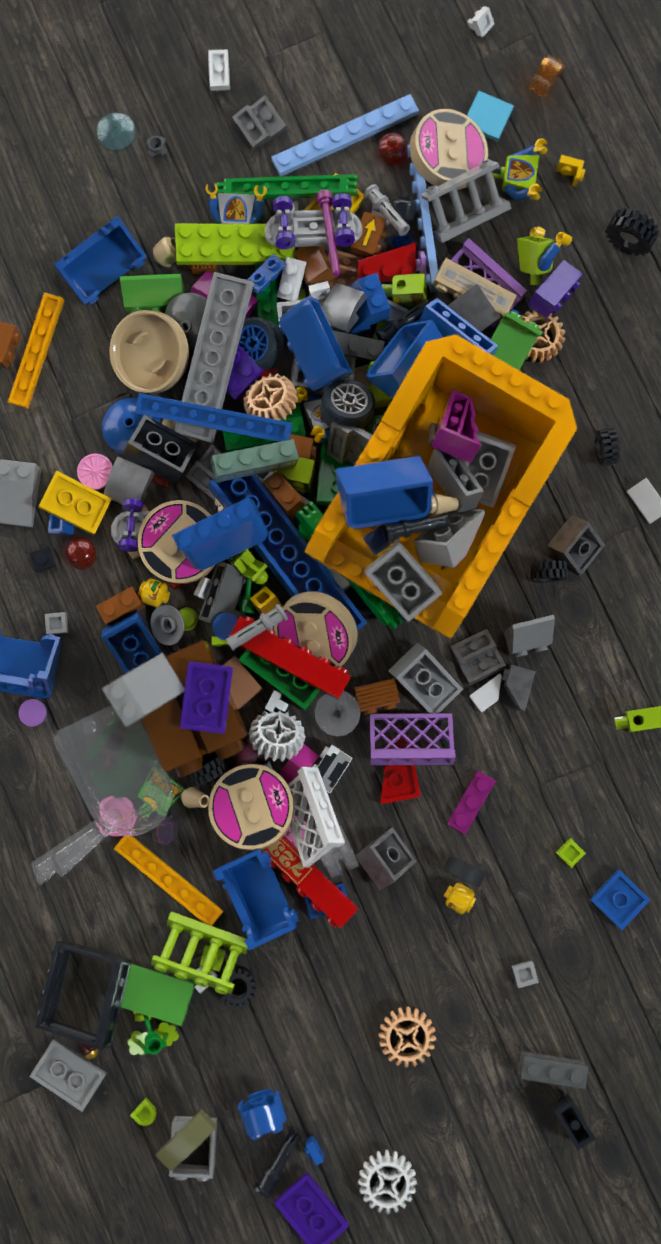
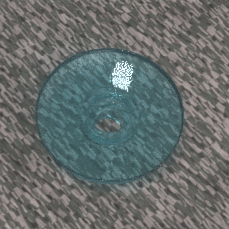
(119, 137)

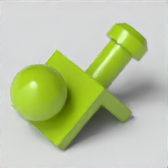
(250, 567)

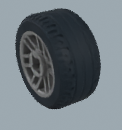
(347, 404)

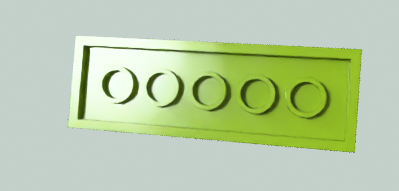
(225, 245)

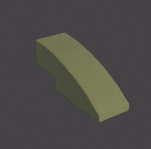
(186, 1140)

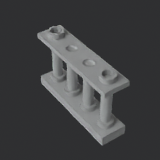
(480, 213)

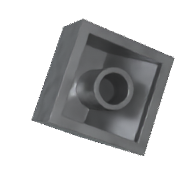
(576, 544)
(386, 859)

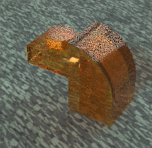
(547, 75)

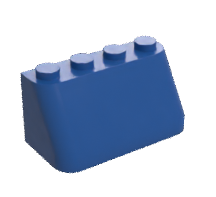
(314, 344)
(399, 355)
(385, 492)
(222, 535)

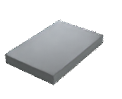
(68, 1074)

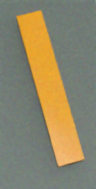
(36, 351)
(168, 879)

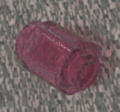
(247, 755)

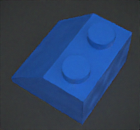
(376, 306)

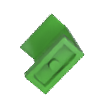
(514, 339)
(157, 994)

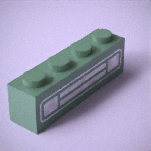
(254, 460)

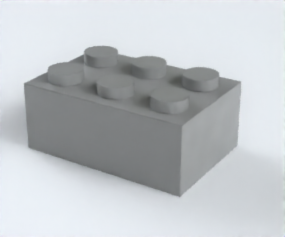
(403, 581)

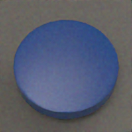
(223, 625)

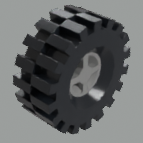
(632, 231)

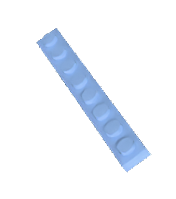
(345, 135)
(424, 224)

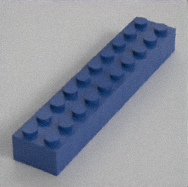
(283, 548)

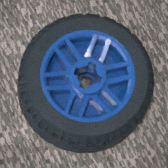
(262, 342)

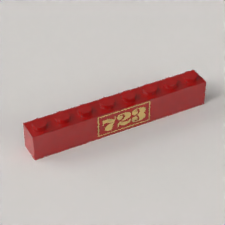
(311, 883)

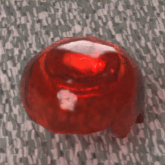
(393, 148)
(80, 553)

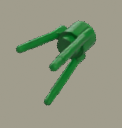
(245, 604)

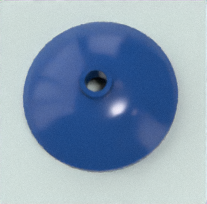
(114, 423)

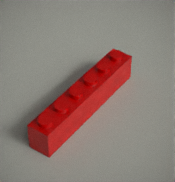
(295, 660)

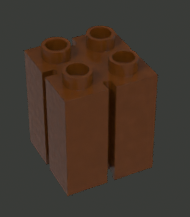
(185, 747)

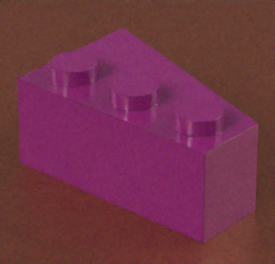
(456, 428)

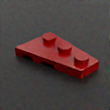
(388, 264)
(399, 781)

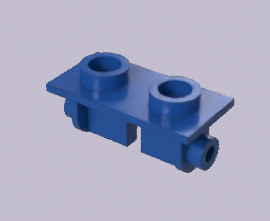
(266, 272)

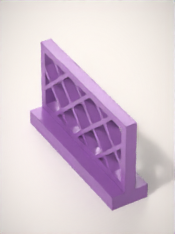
(492, 269)
(414, 756)

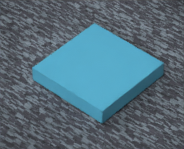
(490, 115)

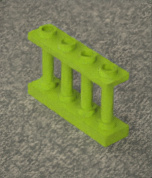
(197, 932)

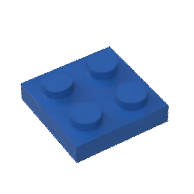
(620, 899)

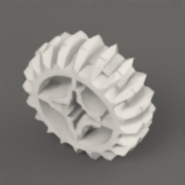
(264, 735)
(373, 1194)

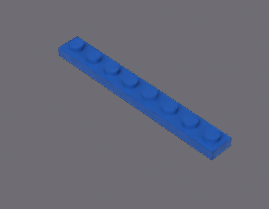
(213, 418)

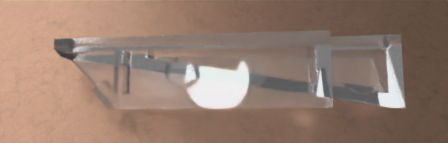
(69, 852)

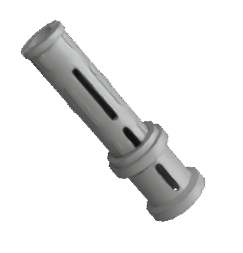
(381, 204)
(265, 622)

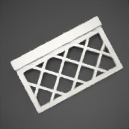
(320, 811)

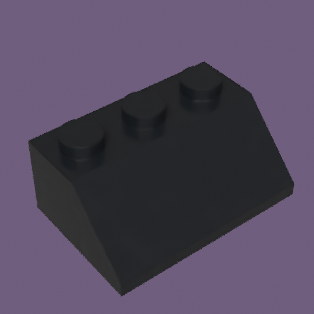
(159, 449)

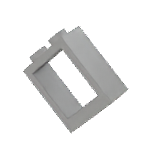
(200, 1172)

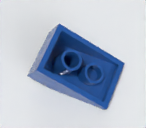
(131, 641)

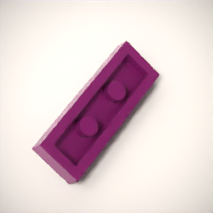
(471, 802)

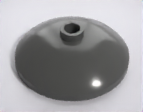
(188, 309)

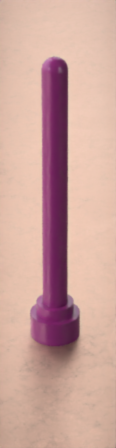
(324, 200)

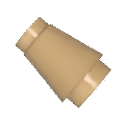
(443, 504)
(194, 798)

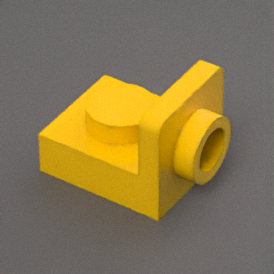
(571, 166)

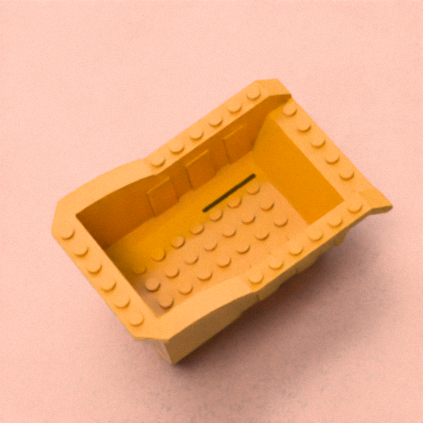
(505, 407)

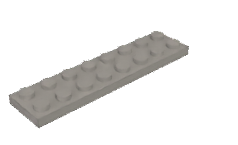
(216, 348)

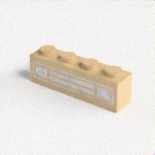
(458, 280)

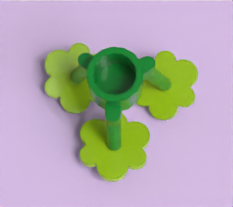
(151, 1041)

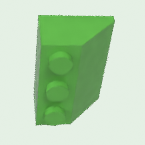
(150, 291)

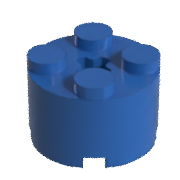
(262, 1113)

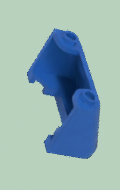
(100, 261)
(29, 665)
(257, 897)

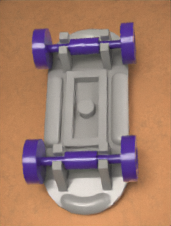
(308, 228)
(127, 525)

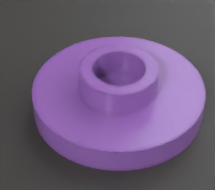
(421, 263)
(32, 712)

